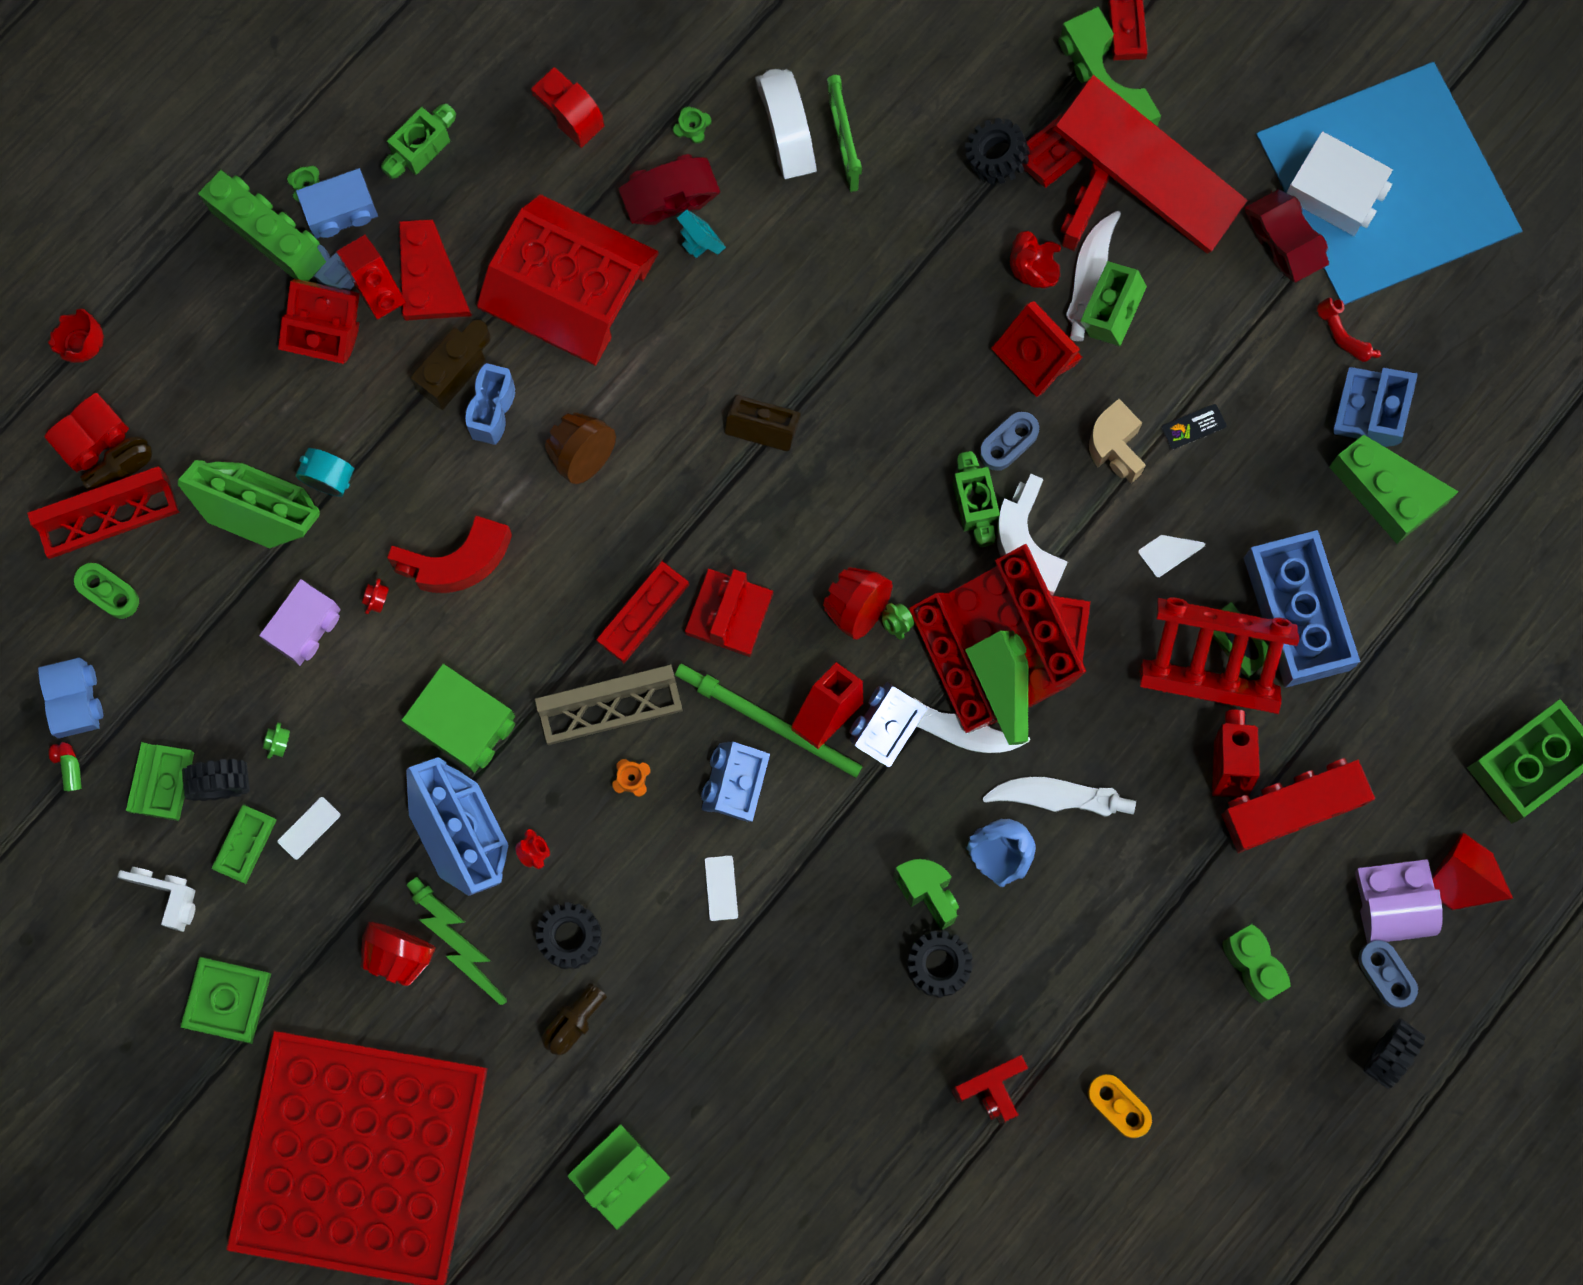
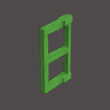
(851, 163)

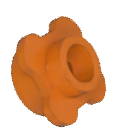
(626, 769)

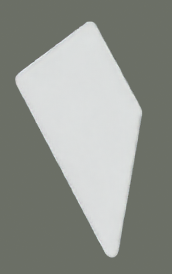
(1167, 552)

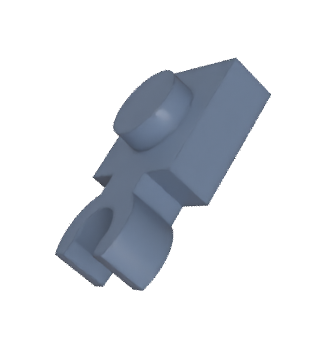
(333, 272)

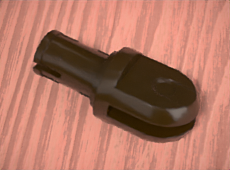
(119, 463)
(572, 1021)

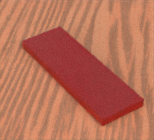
(1150, 164)

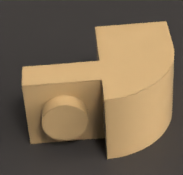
(1109, 440)

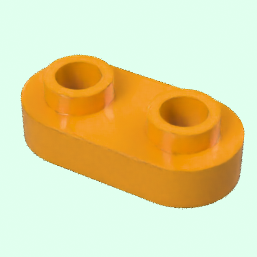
(1121, 1103)

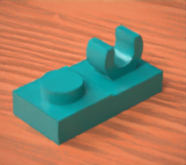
(698, 235)

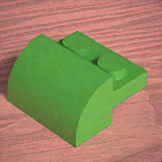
(924, 882)

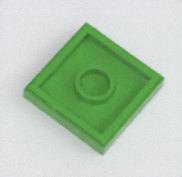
(225, 1000)

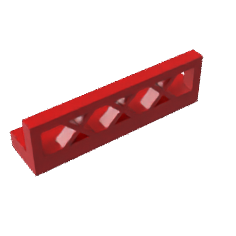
(100, 500)

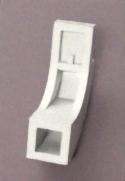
(787, 122)
(1013, 532)

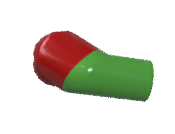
(69, 765)

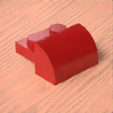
(320, 321)

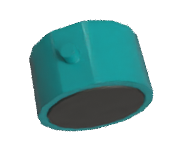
(324, 472)

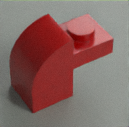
(571, 104)

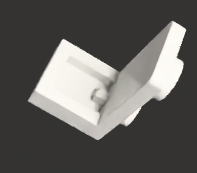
(179, 907)

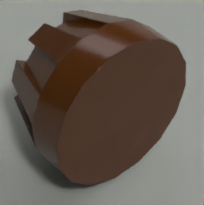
(580, 446)

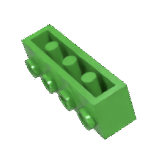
(262, 227)

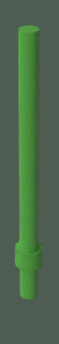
(710, 687)

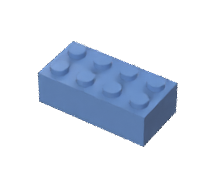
(1298, 585)

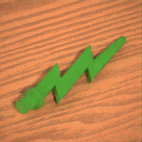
(440, 926)

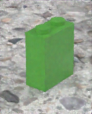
(460, 719)

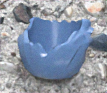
(1002, 850)

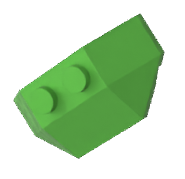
(249, 502)

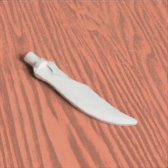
(1088, 271)
(951, 730)
(1060, 795)

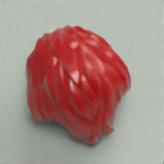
(1034, 262)

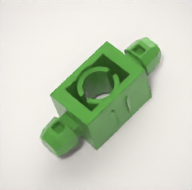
(420, 125)
(981, 521)

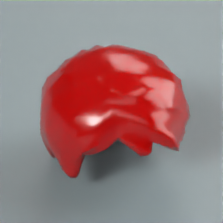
(77, 337)

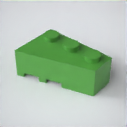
(1390, 487)

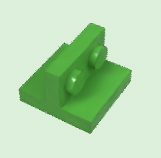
(618, 1177)

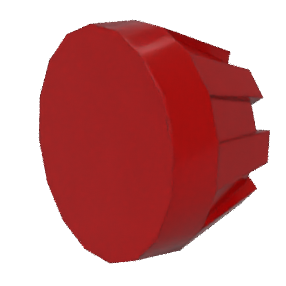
(857, 600)
(394, 953)

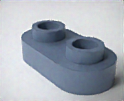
(1008, 442)
(1388, 973)

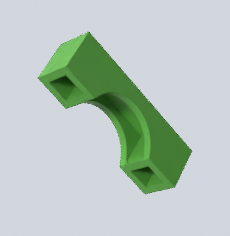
(1087, 41)

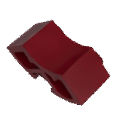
(669, 189)
(1294, 243)

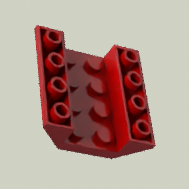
(563, 277)
(999, 600)

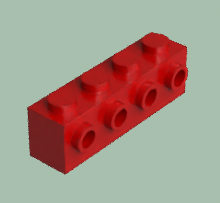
(1297, 805)

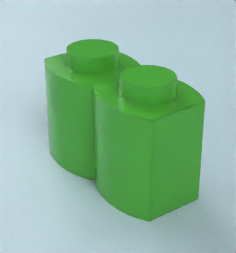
(1252, 956)

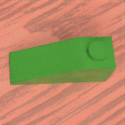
(1004, 678)

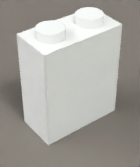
(1340, 184)

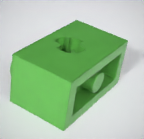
(1113, 303)

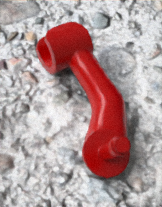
(1360, 350)

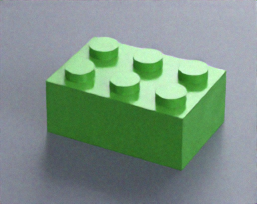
(1532, 762)

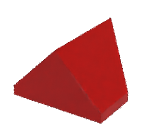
(1470, 876)

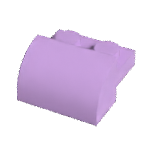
(1399, 901)

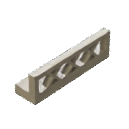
(605, 692)

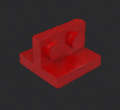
(1036, 349)
(729, 611)
(997, 1101)

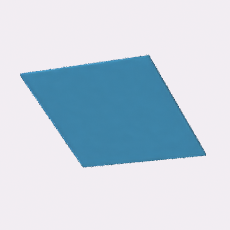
(1441, 189)

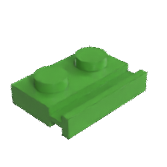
(158, 781)

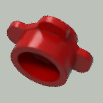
(375, 597)
(532, 850)

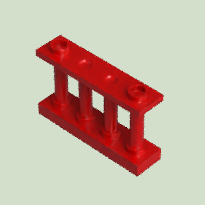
(1210, 686)

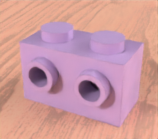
(301, 623)

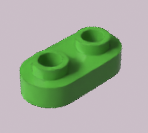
(107, 592)

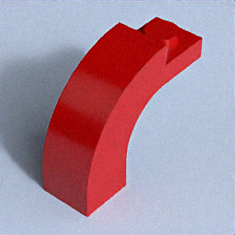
(462, 568)

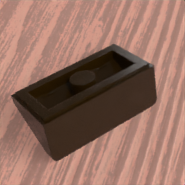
(762, 423)

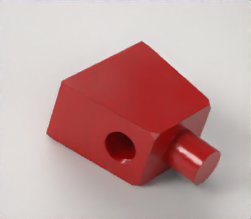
(1235, 756)

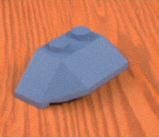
(456, 826)

